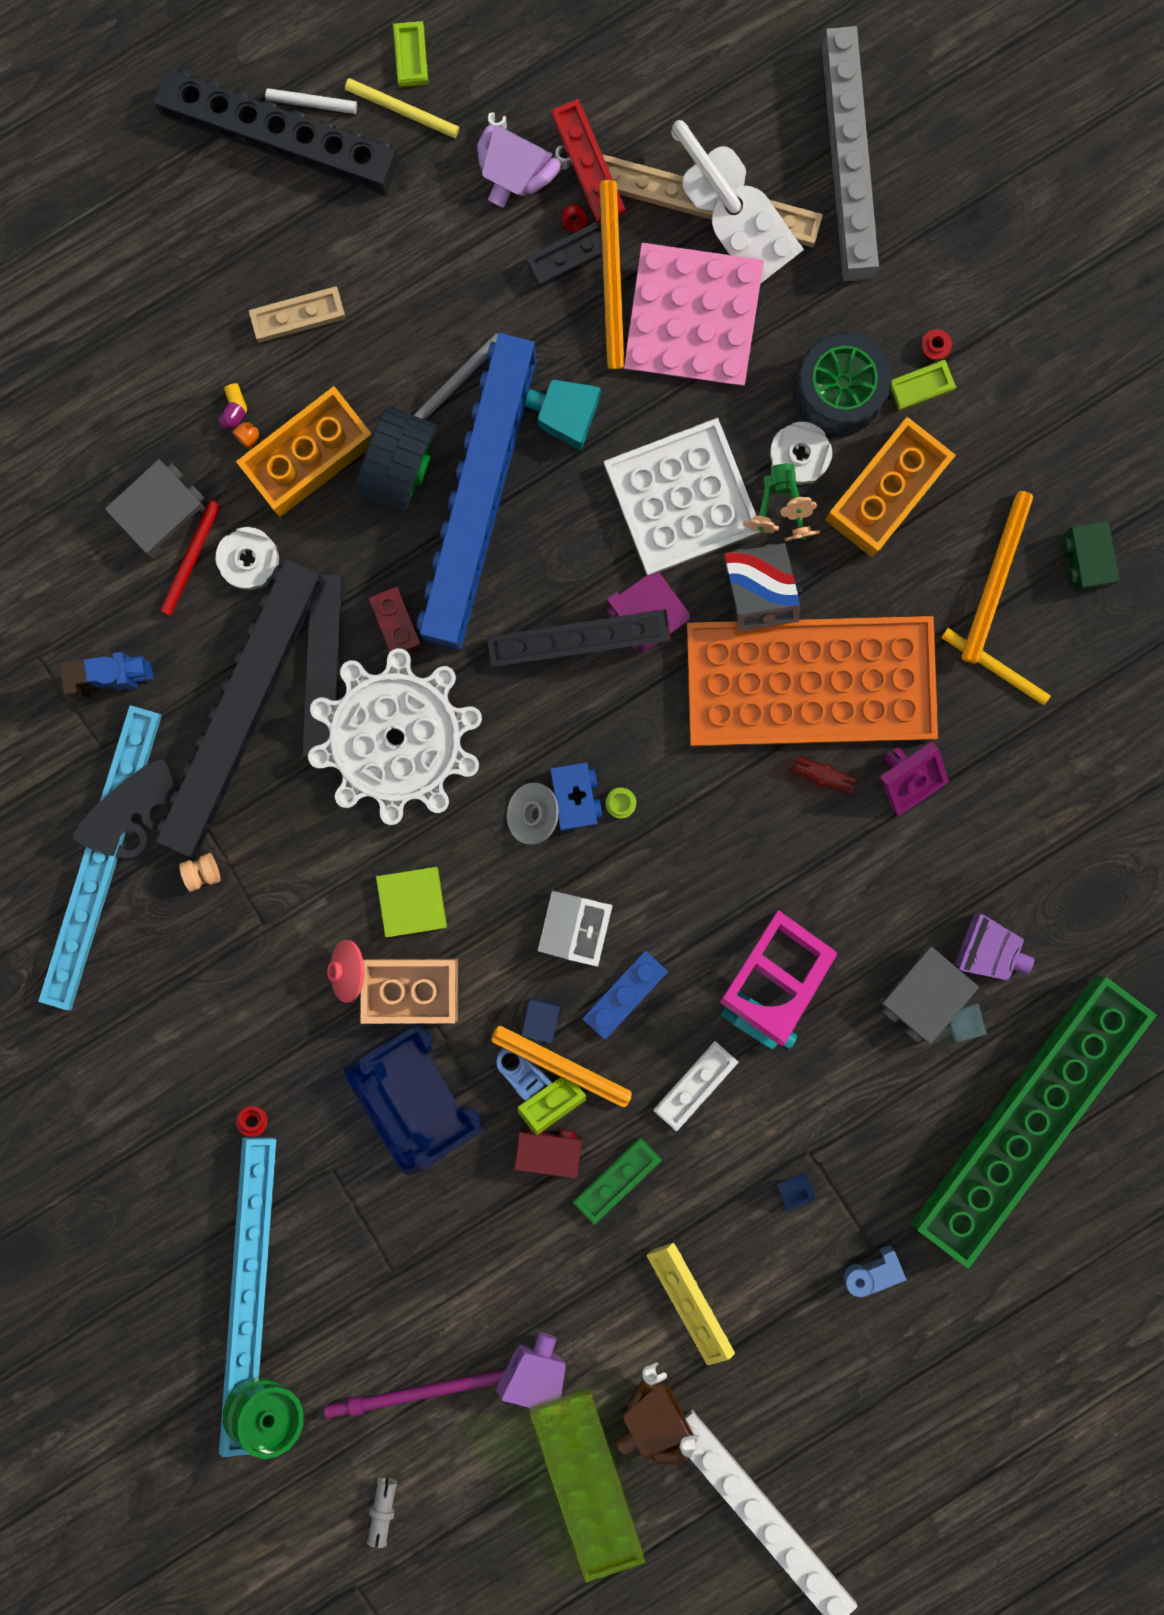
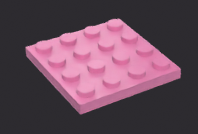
(693, 314)

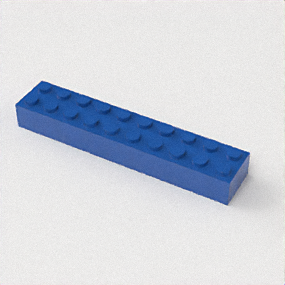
(478, 492)

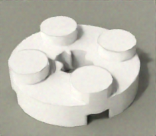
(815, 445)
(233, 569)

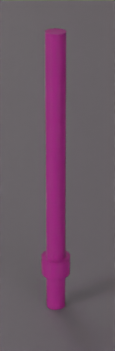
(357, 1405)

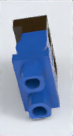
(103, 672)

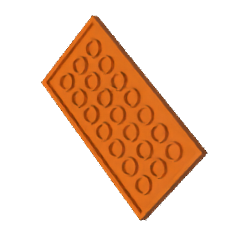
(812, 682)

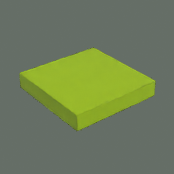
(411, 902)

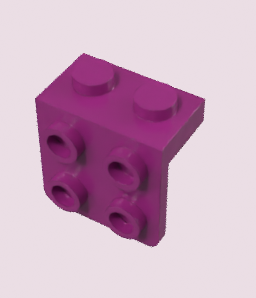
(649, 595)

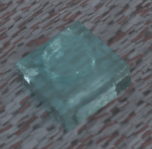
(967, 1023)

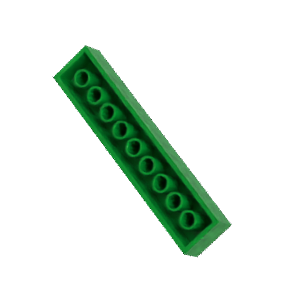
(1033, 1120)

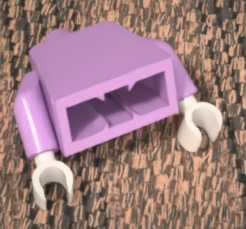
(515, 162)

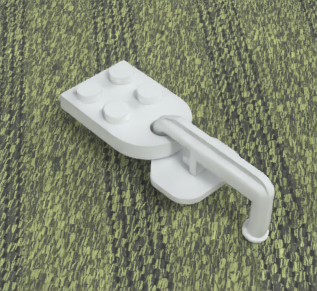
(718, 186)

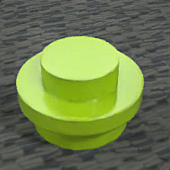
(620, 803)

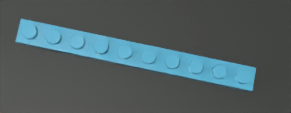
(95, 871)
(248, 1271)

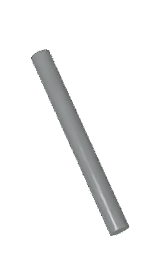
(455, 381)

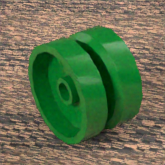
(263, 1417)

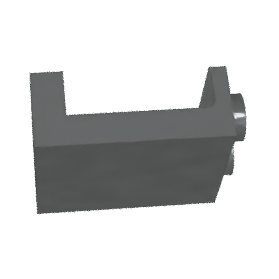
(155, 506)
(928, 996)

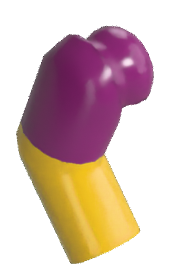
(235, 409)

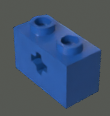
(564, 781)

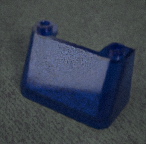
(411, 1101)

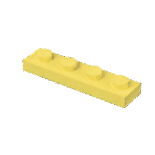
(690, 1304)

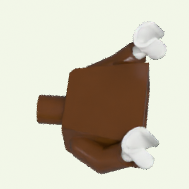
(657, 1423)

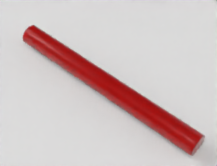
(190, 558)

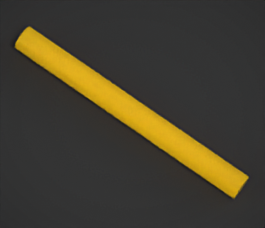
(999, 669)

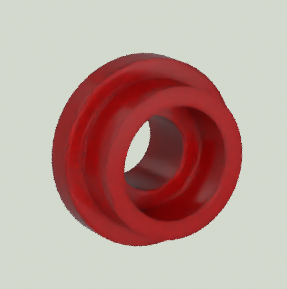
(936, 353)
(249, 1113)

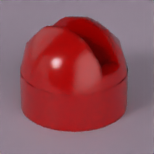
(578, 224)

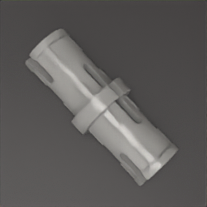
(381, 1512)

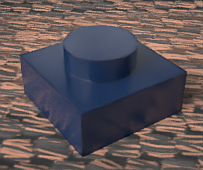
(796, 1192)

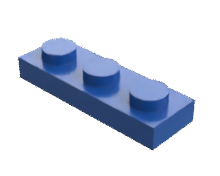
(625, 995)

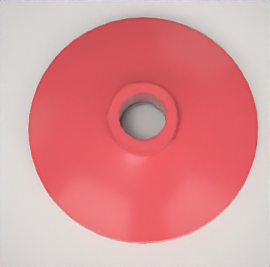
(346, 971)

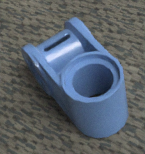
(523, 1076)

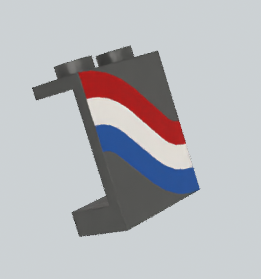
(762, 587)

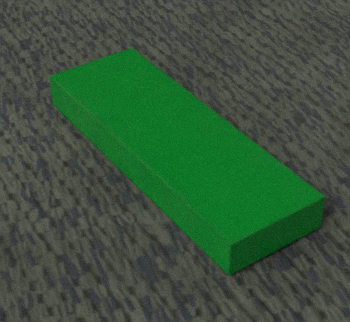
(617, 1180)

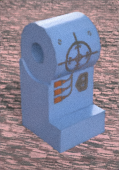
(874, 1276)

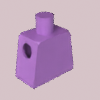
(533, 1374)

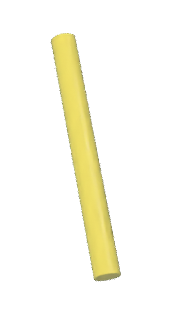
(402, 108)

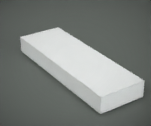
(695, 1086)

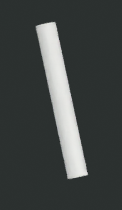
(311, 101)

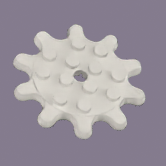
(387, 770)

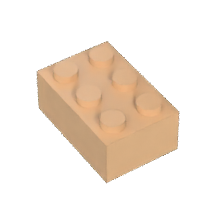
(409, 991)

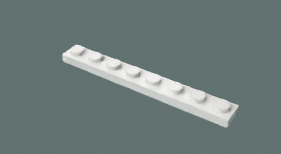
(768, 1523)

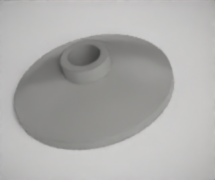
(523, 813)

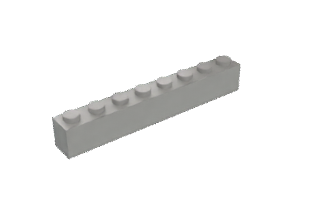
(850, 154)

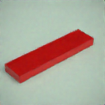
(583, 153)

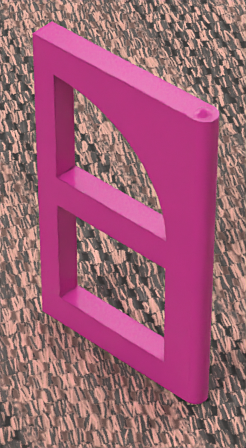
(780, 1020)

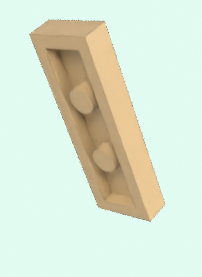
(297, 314)

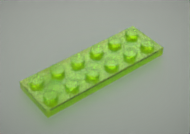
(587, 1485)

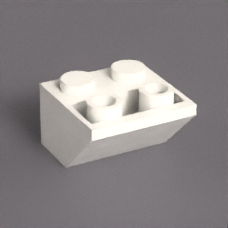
(575, 928)

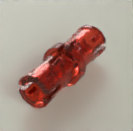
(824, 775)

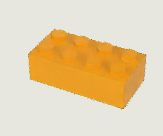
(306, 451)
(889, 487)

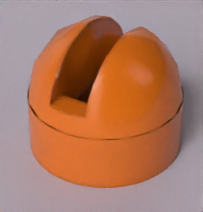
(246, 434)

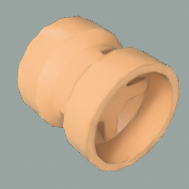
(199, 872)

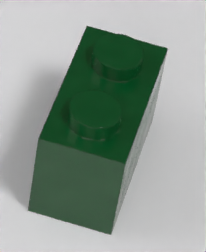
(1090, 556)

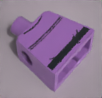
(992, 950)

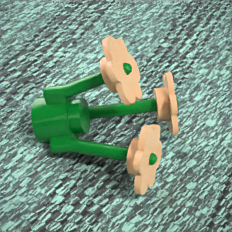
(784, 482)

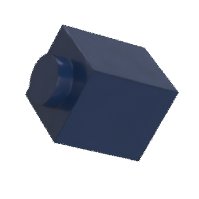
(540, 1021)

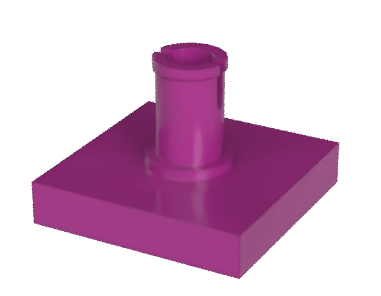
(913, 777)

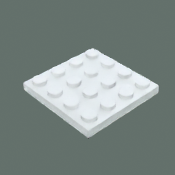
(681, 496)

